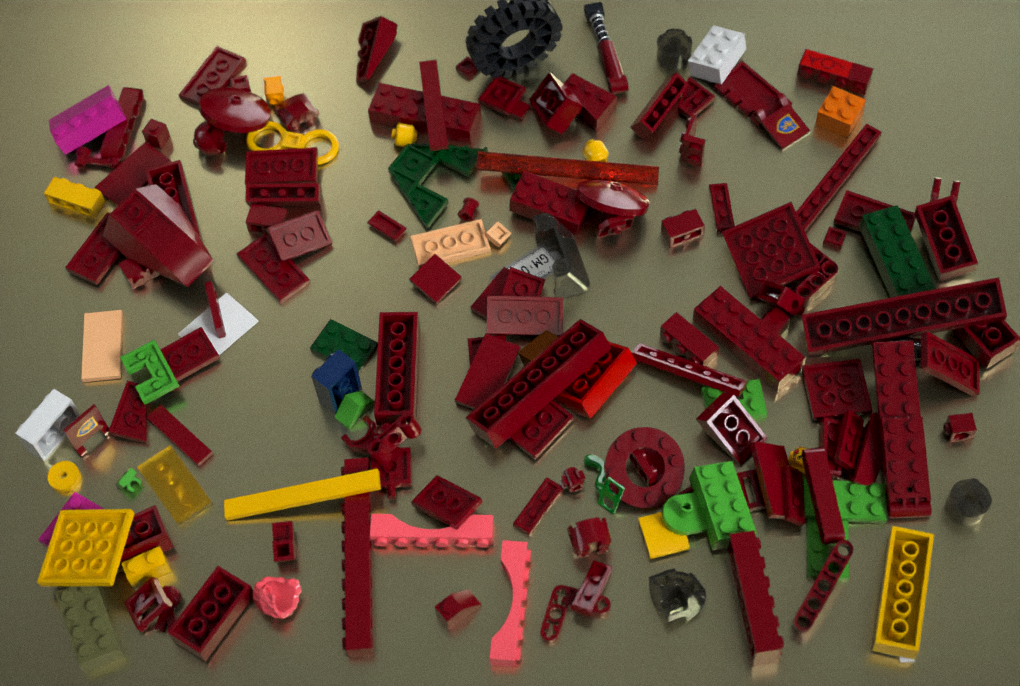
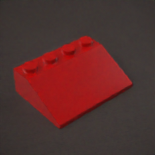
(598, 382)

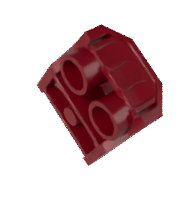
(295, 111)

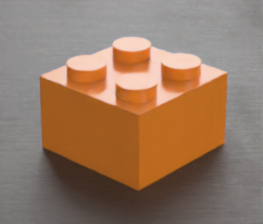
(840, 112)

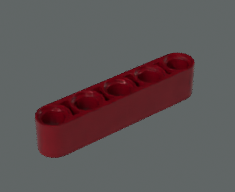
(118, 136)
(823, 495)
(826, 577)

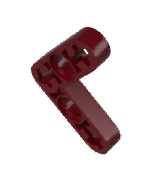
(567, 601)

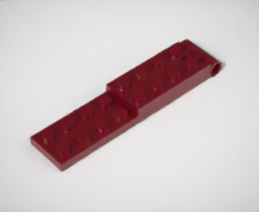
(901, 430)

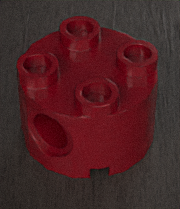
(590, 536)

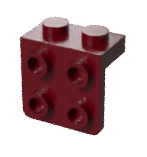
(692, 147)

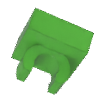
(126, 479)

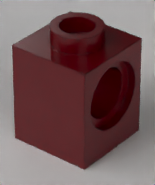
(960, 427)

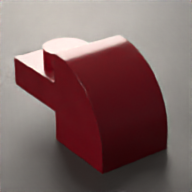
(283, 541)

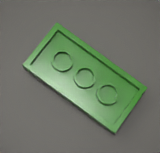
(855, 502)

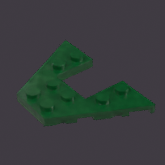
(414, 166)

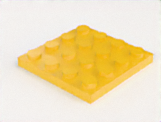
(86, 547)

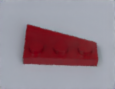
(130, 416)

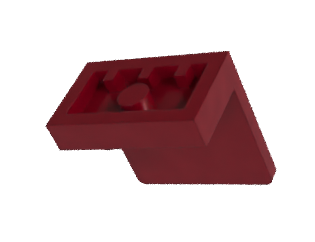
(648, 465)

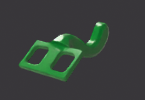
(601, 487)

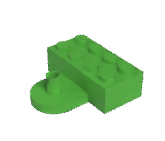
(713, 507)

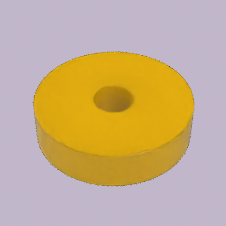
(67, 484)

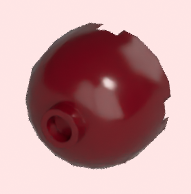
(209, 139)

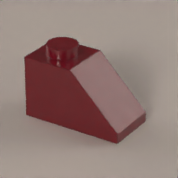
(456, 607)

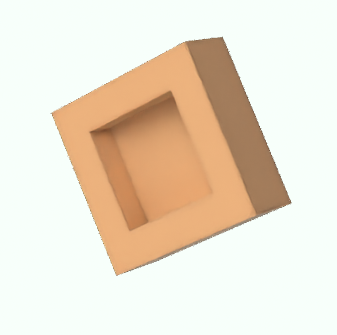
(498, 234)

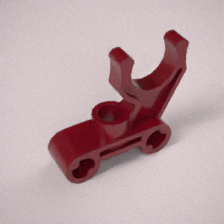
(383, 440)

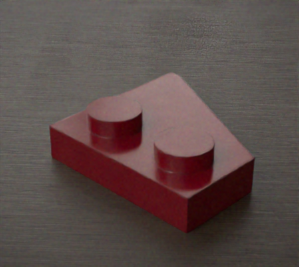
(694, 99)

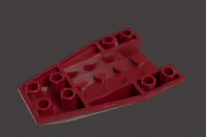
(158, 235)

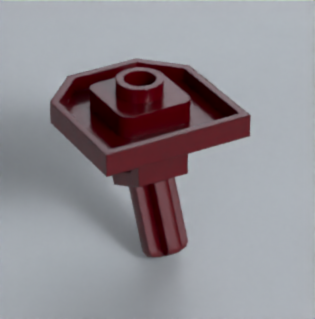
(613, 224)

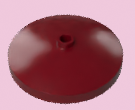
(234, 110)
(612, 197)

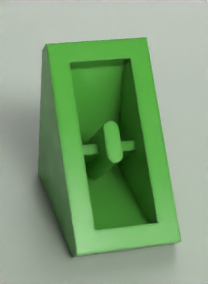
(353, 408)

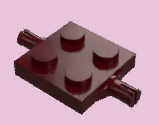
(396, 472)

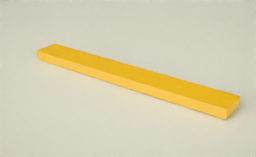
(302, 494)

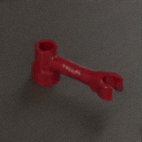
(83, 158)

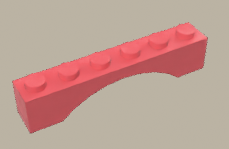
(388, 529)
(504, 643)

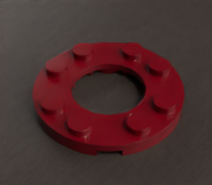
(673, 466)

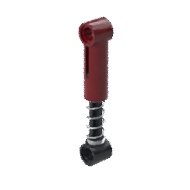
(616, 78)

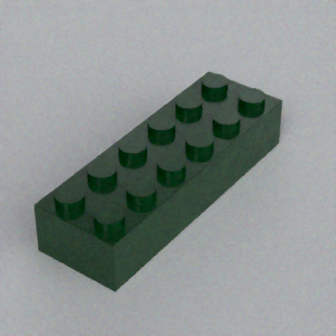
(895, 252)

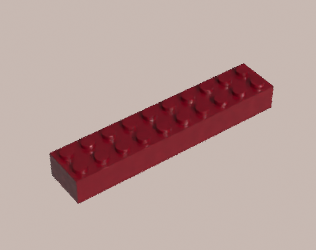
(904, 316)

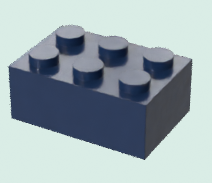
(335, 380)

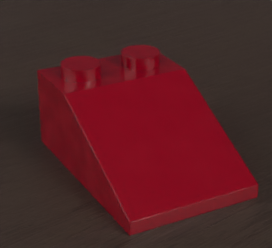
(555, 103)
(731, 427)

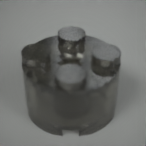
(674, 49)
(968, 502)

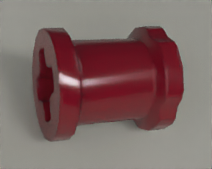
(468, 209)

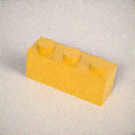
(74, 197)

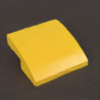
(659, 538)

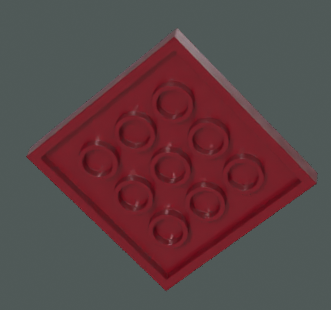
(771, 249)

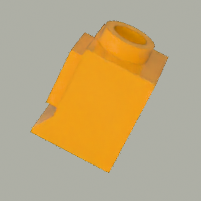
(273, 90)

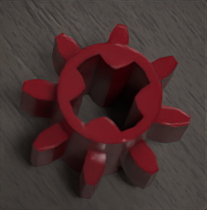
(572, 479)

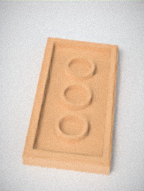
(451, 242)
(102, 346)

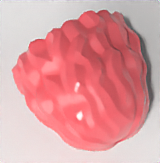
(277, 596)

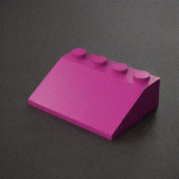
(86, 120)

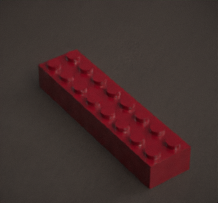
(538, 383)

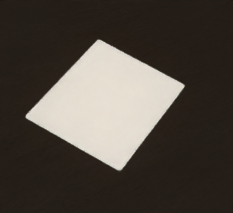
(235, 319)

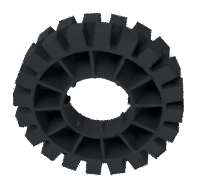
(490, 32)

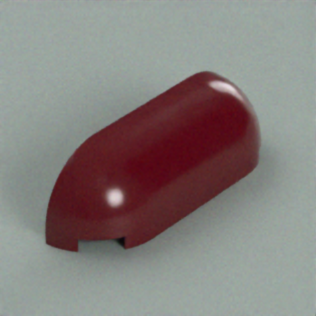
(869, 454)

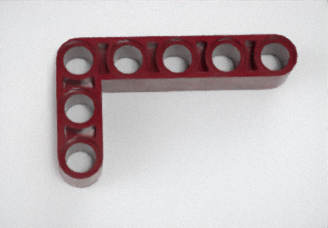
(819, 277)

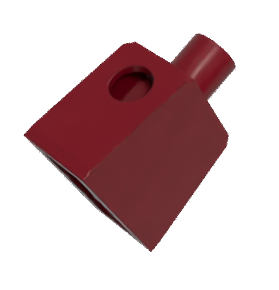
(787, 300)

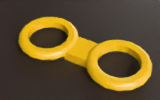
(295, 140)

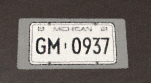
(536, 262)

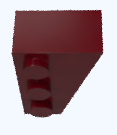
(596, 102)

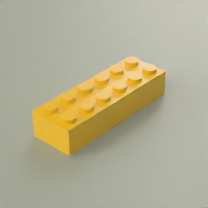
(903, 593)

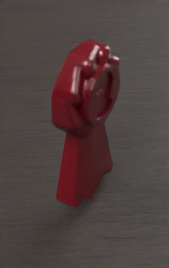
(168, 617)

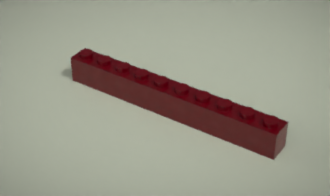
(357, 567)

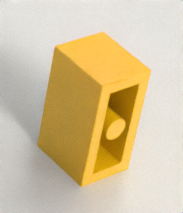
(145, 565)

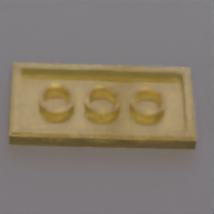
(175, 485)

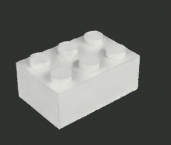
(717, 54)
(45, 426)

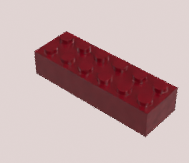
(406, 106)
(173, 181)
(748, 338)
(396, 366)
(754, 598)

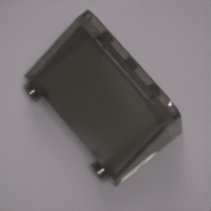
(568, 271)

